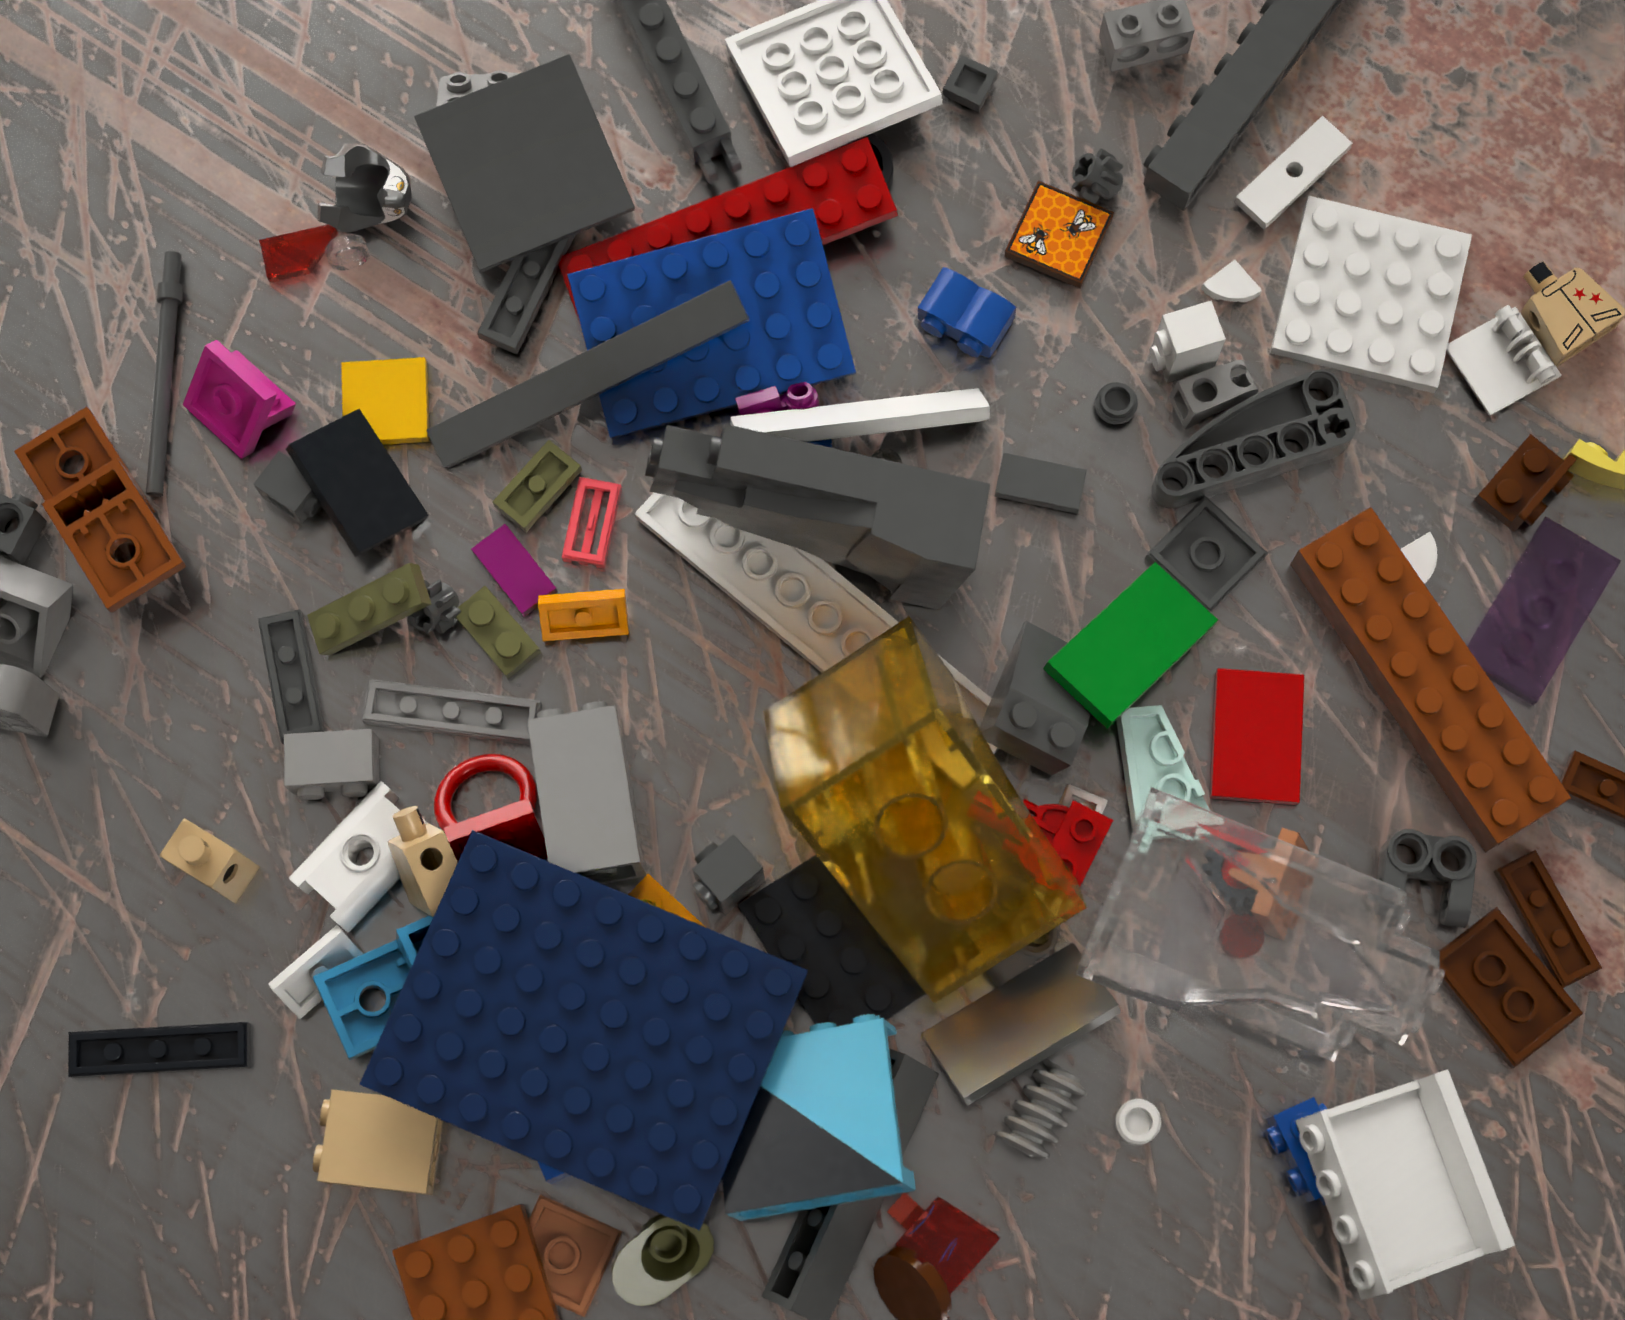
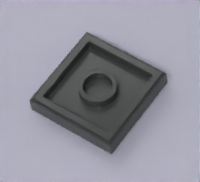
(1207, 554)

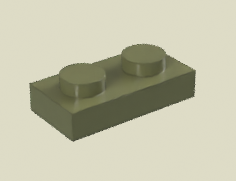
(537, 486)
(497, 632)

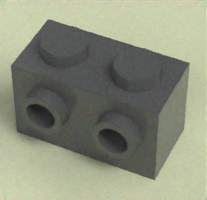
(726, 875)

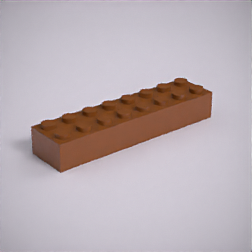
(1429, 679)

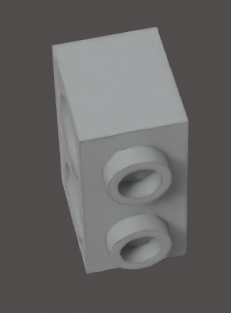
(1146, 33)

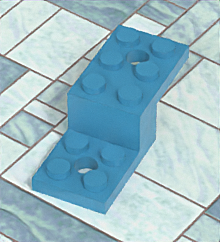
(380, 969)

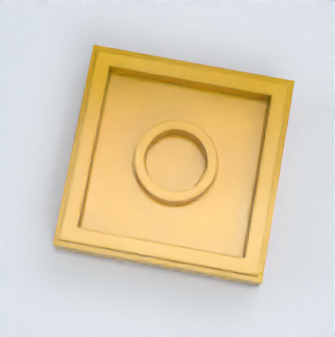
(389, 396)

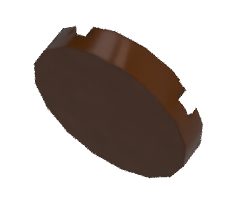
(910, 1287)

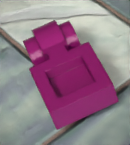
(770, 401)

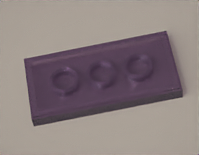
(1541, 609)

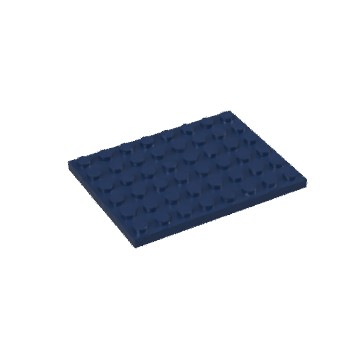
(585, 1029)

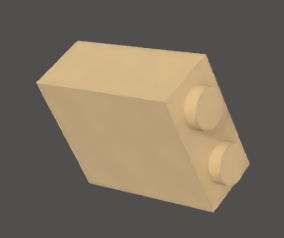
(377, 1144)

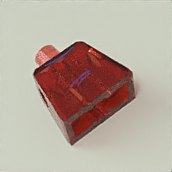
(942, 1237)

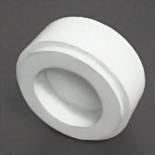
(1137, 1122)

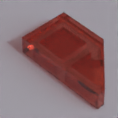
(295, 252)

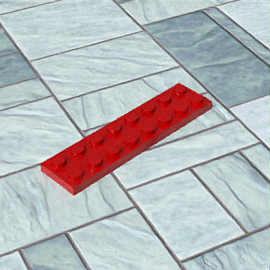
(839, 185)

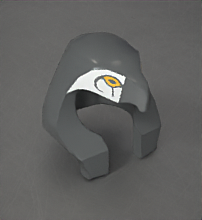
(367, 189)

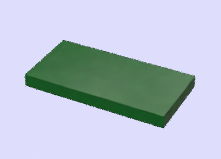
(1130, 645)

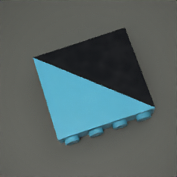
(820, 1125)

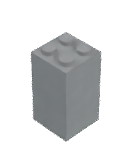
(586, 792)

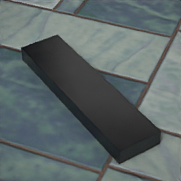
(159, 1050)

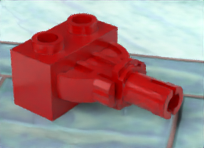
(1073, 832)

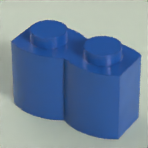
(966, 313)

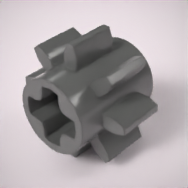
(1097, 176)
(440, 612)

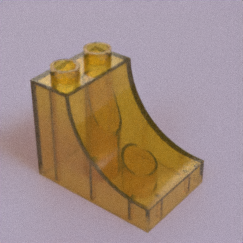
(916, 812)

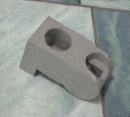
(1212, 392)

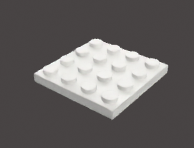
(832, 74)
(1371, 294)

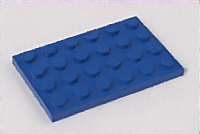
(784, 288)

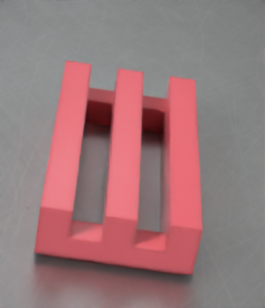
(585, 556)

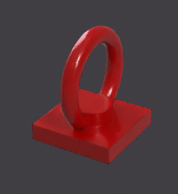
(511, 824)

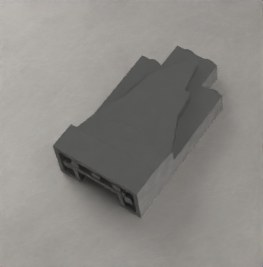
(870, 514)

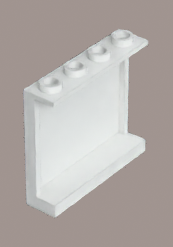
(1404, 1184)

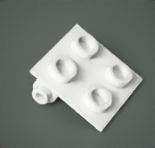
(1502, 360)

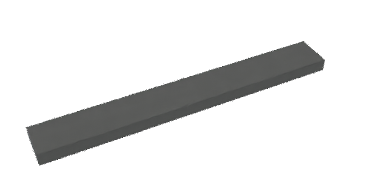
(588, 374)

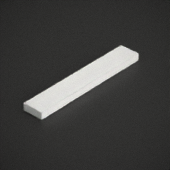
(871, 416)

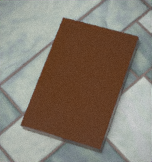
(1505, 988)

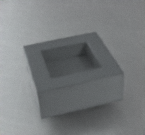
(970, 83)

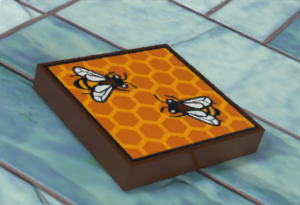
(1059, 234)

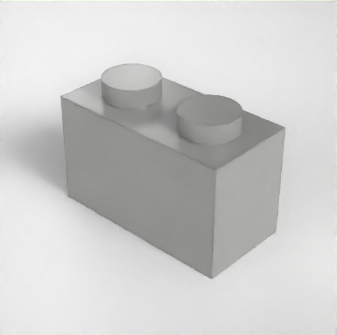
(331, 763)

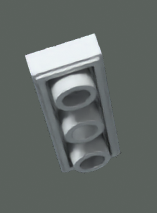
(1307, 158)

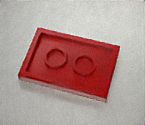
(1257, 736)

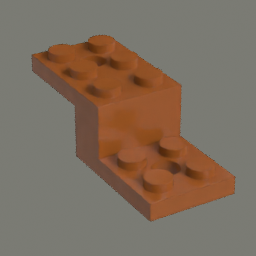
(99, 509)

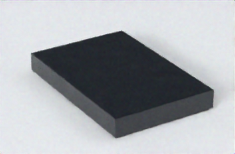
(357, 482)

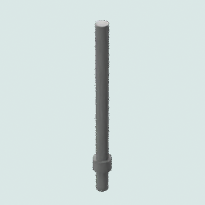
(169, 296)

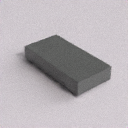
(1040, 483)

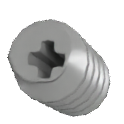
(1042, 1110)

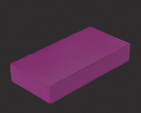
(513, 569)

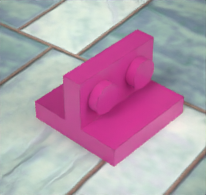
(234, 398)

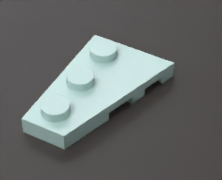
(1154, 759)

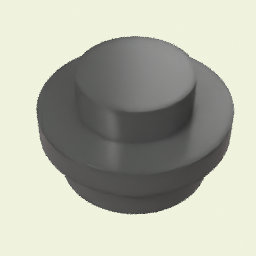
(1116, 403)

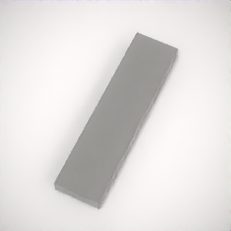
(449, 711)

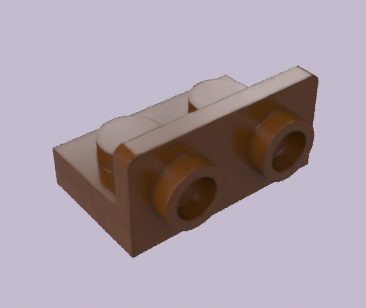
(1523, 482)

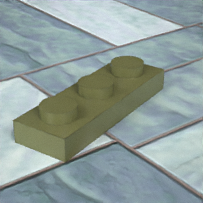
(369, 609)

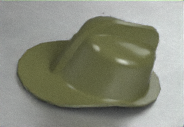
(660, 1260)

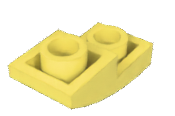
(1596, 466)

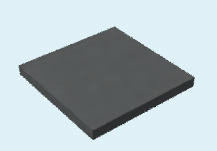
(524, 163)

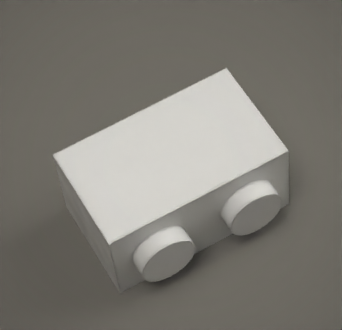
(1187, 342)

